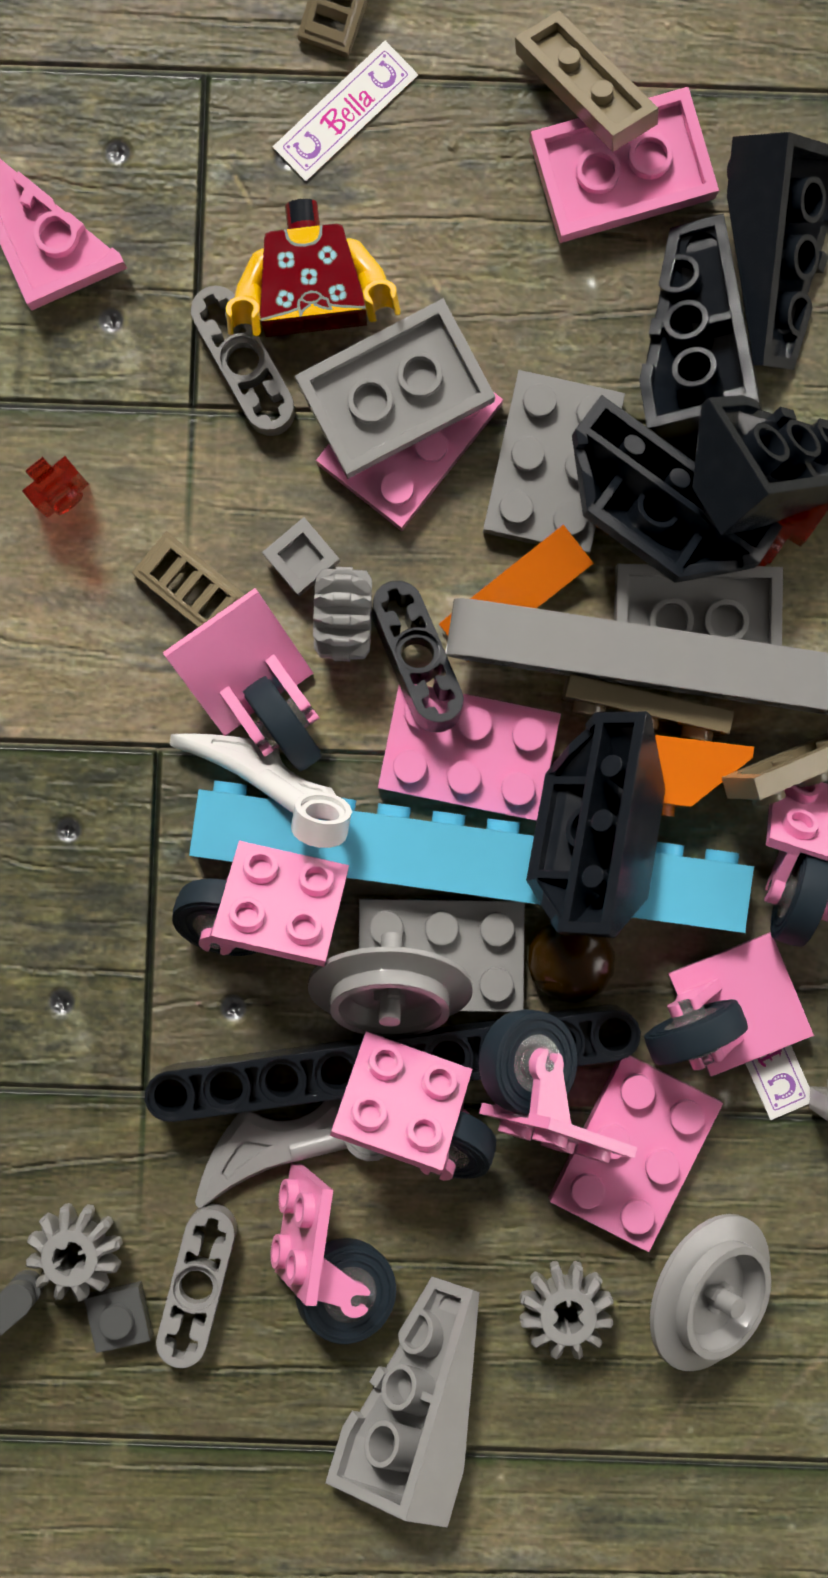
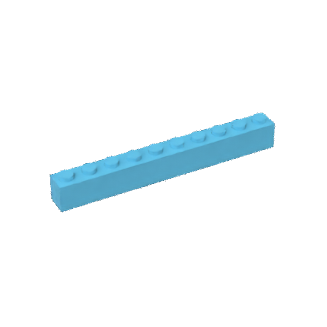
(464, 858)

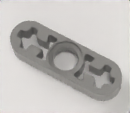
(249, 402)
(172, 1319)

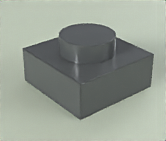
(118, 1317)

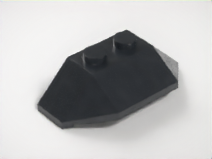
(645, 500)
(599, 826)

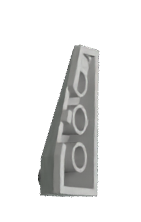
(412, 1430)

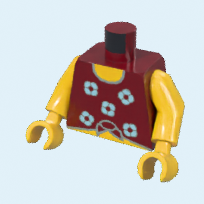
(309, 280)

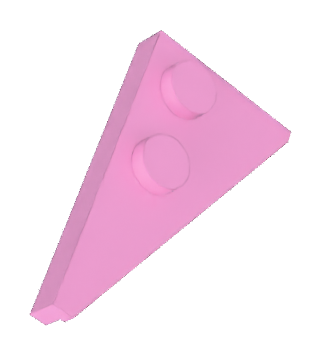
(46, 245)

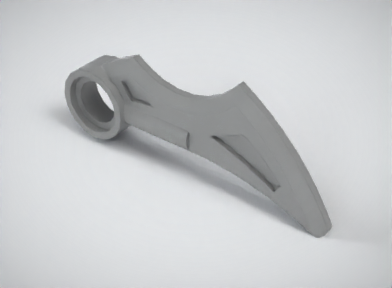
(262, 1143)

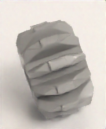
(342, 614)
(54, 1259)
(566, 1331)

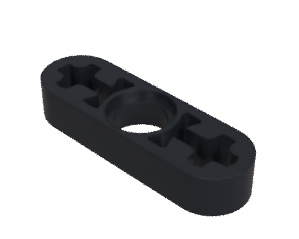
(419, 632)

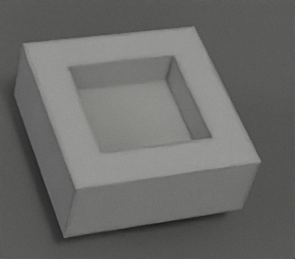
(300, 556)

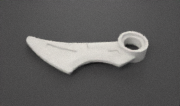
(274, 779)

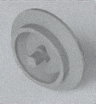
(390, 989)
(711, 1293)

